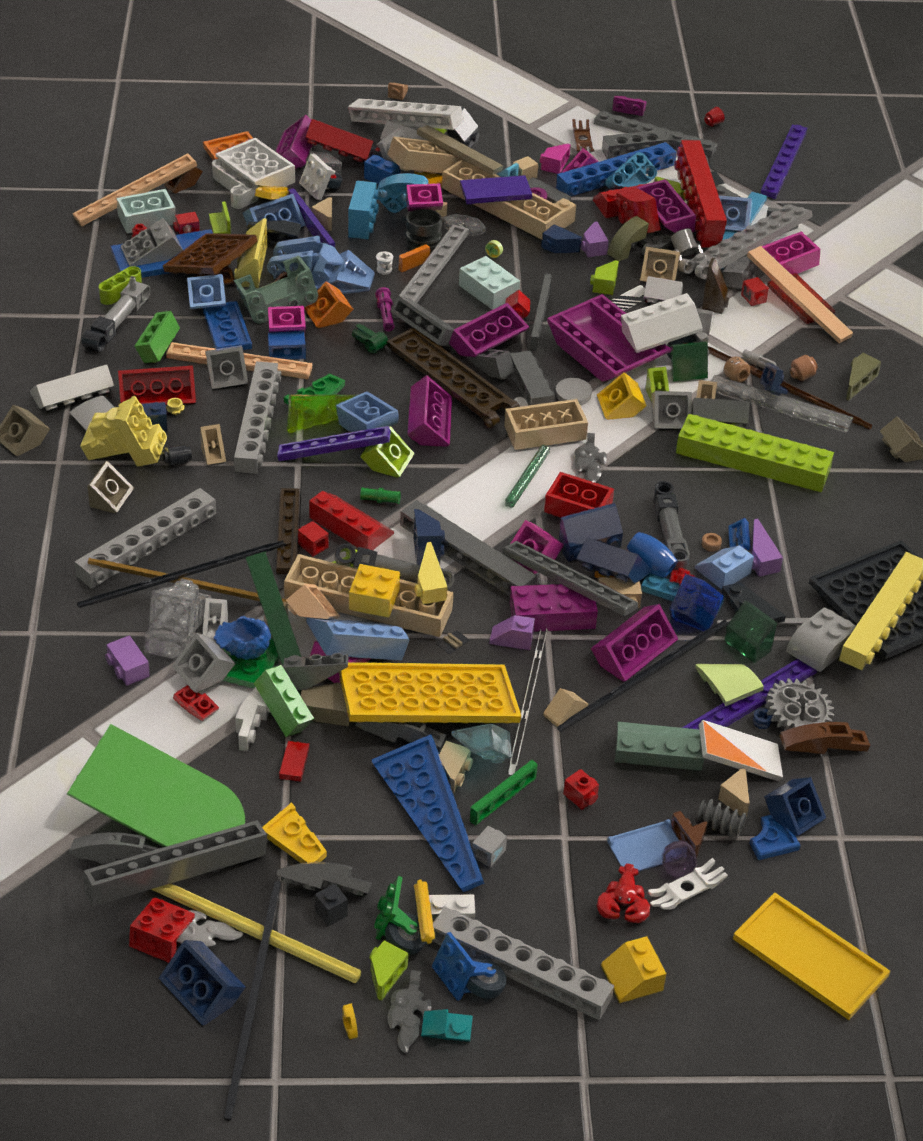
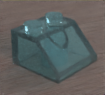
(486, 741)

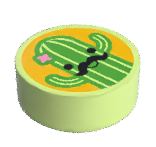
(494, 249)

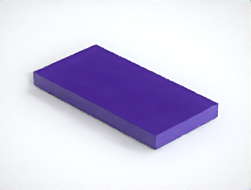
(496, 189)

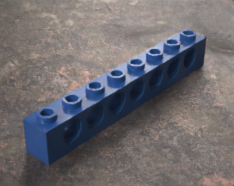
(595, 174)

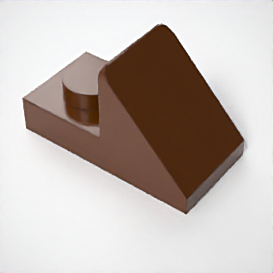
(686, 832)

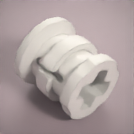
(384, 261)

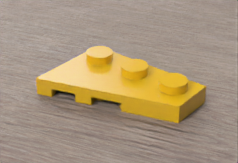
(292, 835)

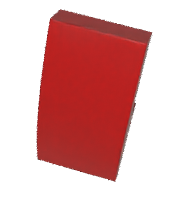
(196, 704)

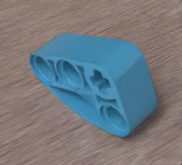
(637, 167)
(394, 190)

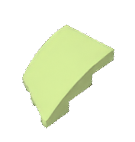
(730, 681)

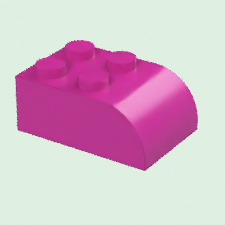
(795, 252)

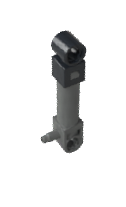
(667, 513)
(364, 556)

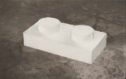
(462, 903)

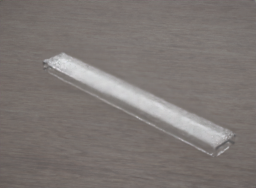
(783, 404)

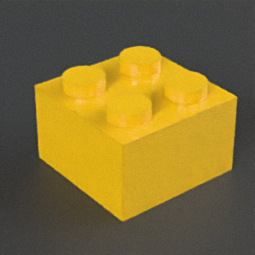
(374, 590)

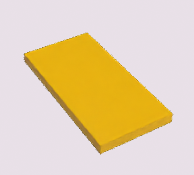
(811, 955)

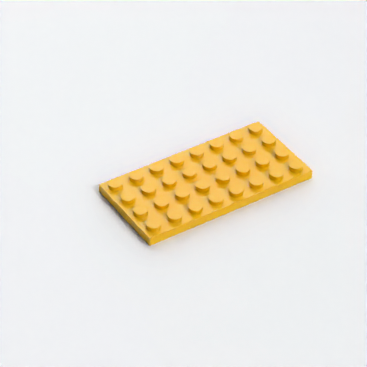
(428, 693)

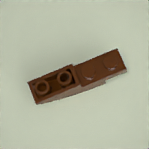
(824, 735)

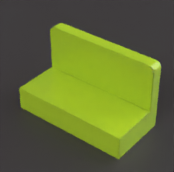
(220, 221)

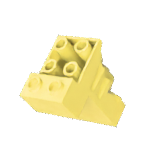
(124, 431)

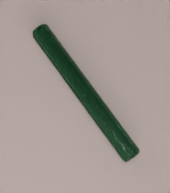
(527, 476)

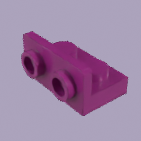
(629, 105)

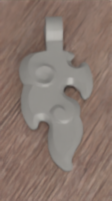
(208, 931)

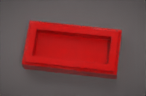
(294, 761)

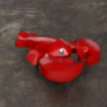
(625, 893)

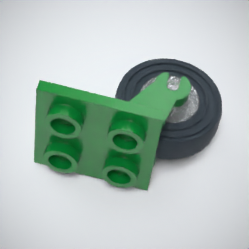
(398, 927)

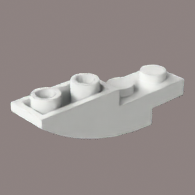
(248, 717)

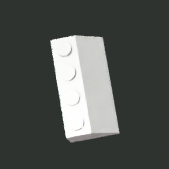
(661, 323)
(71, 387)

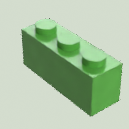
(157, 337)
(283, 700)

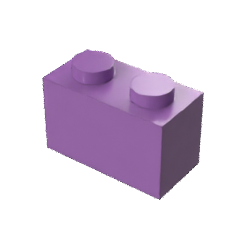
(127, 660)

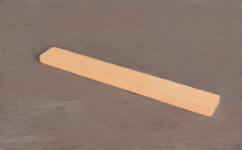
(139, 186)
(800, 294)
(197, 354)

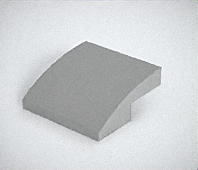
(84, 412)

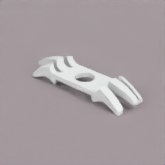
(696, 878)

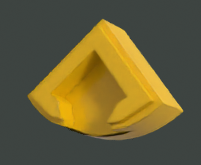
(349, 1021)

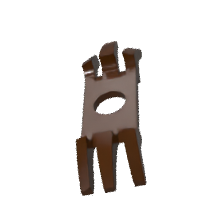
(582, 133)

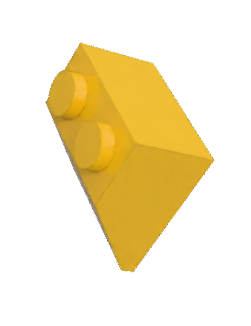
(621, 398)
(634, 970)

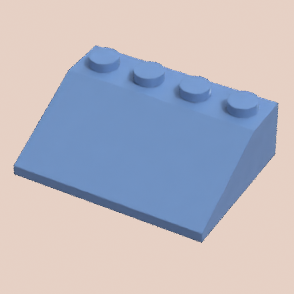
(359, 638)

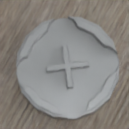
(573, 389)

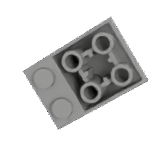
(152, 245)

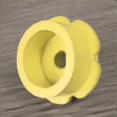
(175, 406)

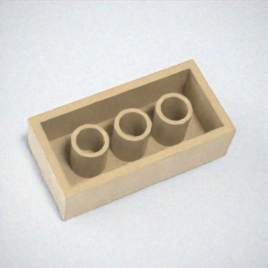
(420, 155)

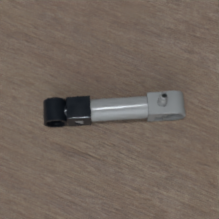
(104, 328)

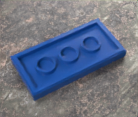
(227, 326)

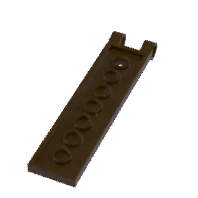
(451, 375)

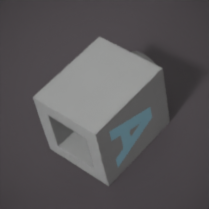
(489, 846)

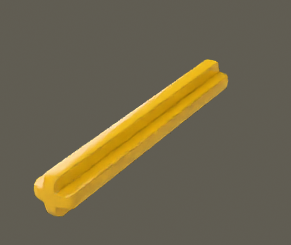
(424, 912)

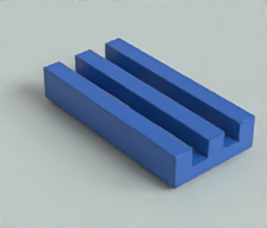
(742, 534)

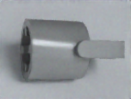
(685, 243)

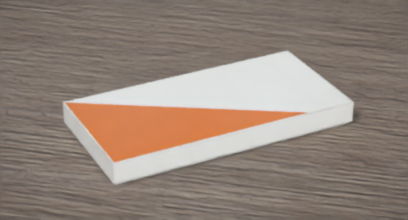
(740, 750)

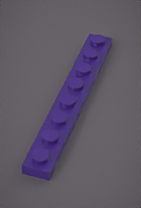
(784, 161)

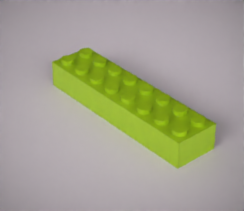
(754, 452)

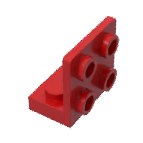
(159, 928)

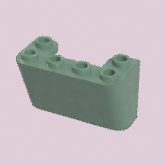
(294, 290)

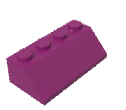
(293, 143)
(670, 206)
(487, 331)
(429, 414)
(635, 642)

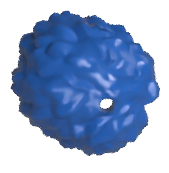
(244, 637)

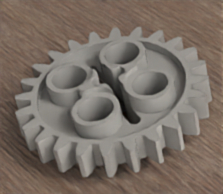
(785, 708)

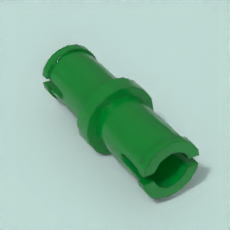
(380, 495)

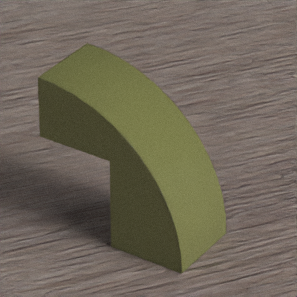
(630, 232)

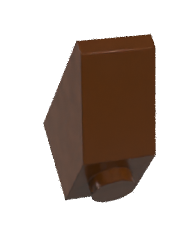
(184, 180)

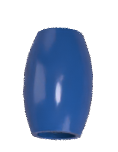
(653, 553)

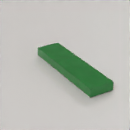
(503, 792)

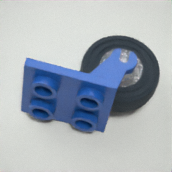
(467, 975)

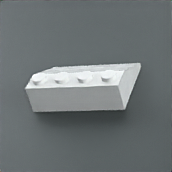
(259, 164)

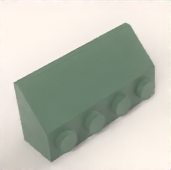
(658, 746)

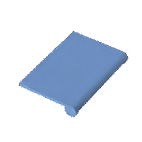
(642, 846)

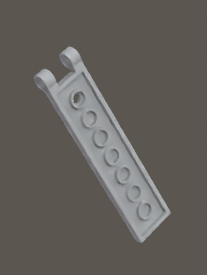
(747, 240)

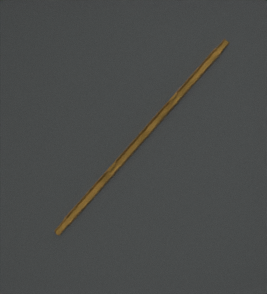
(152, 574)

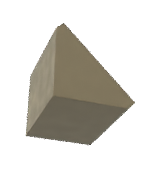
(108, 489)

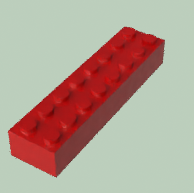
(700, 193)

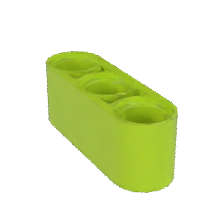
(112, 287)

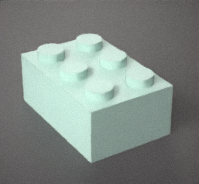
(145, 209)
(488, 282)

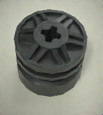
(423, 228)

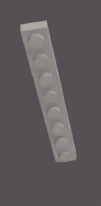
(435, 263)

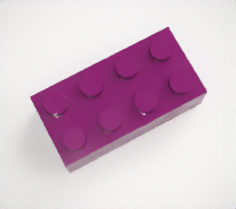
(553, 607)

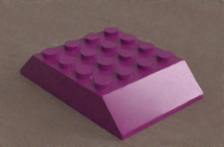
(596, 339)

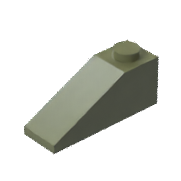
(862, 373)

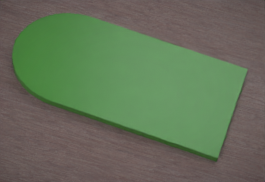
(153, 791)

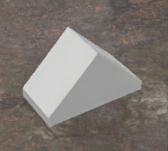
(214, 615)

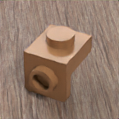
(397, 90)

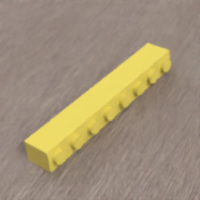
(883, 612)

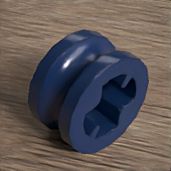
(760, 722)

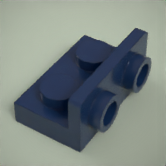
(772, 378)

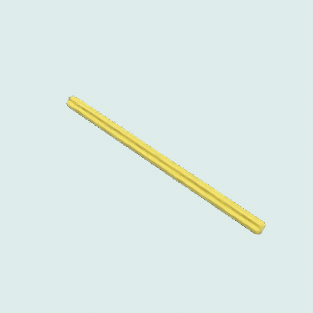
(256, 930)

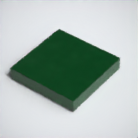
(689, 361)

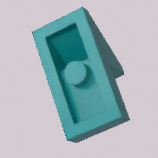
(446, 1025)

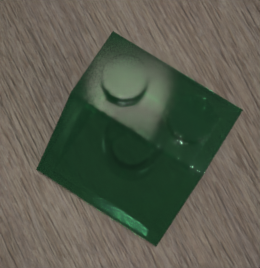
(751, 632)

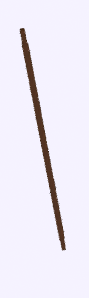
(813, 399)

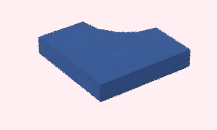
(773, 839)

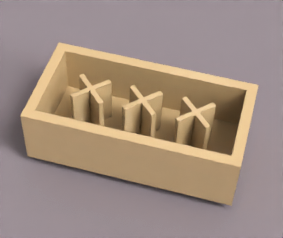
(546, 424)

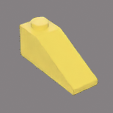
(431, 582)

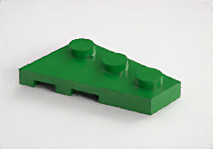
(324, 386)

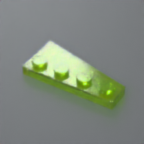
(312, 410)

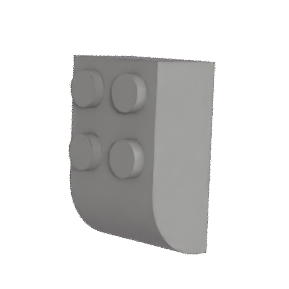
(820, 639)

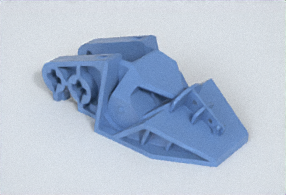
(326, 264)

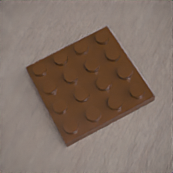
(210, 253)

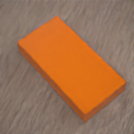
(413, 258)

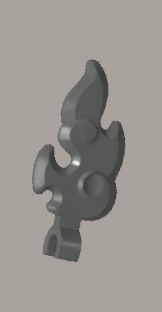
(585, 459)
(401, 1014)

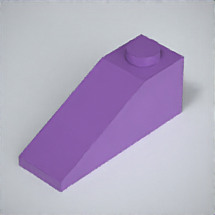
(766, 555)

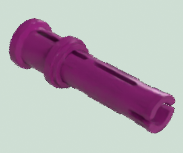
(388, 324)

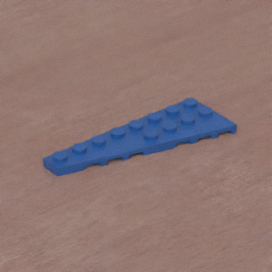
(425, 793)

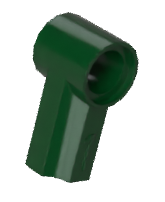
(372, 340)

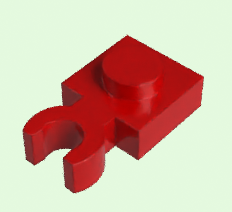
(678, 575)

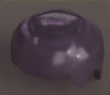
(679, 859)

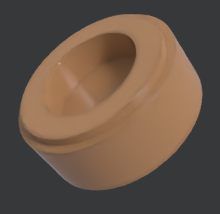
(711, 542)

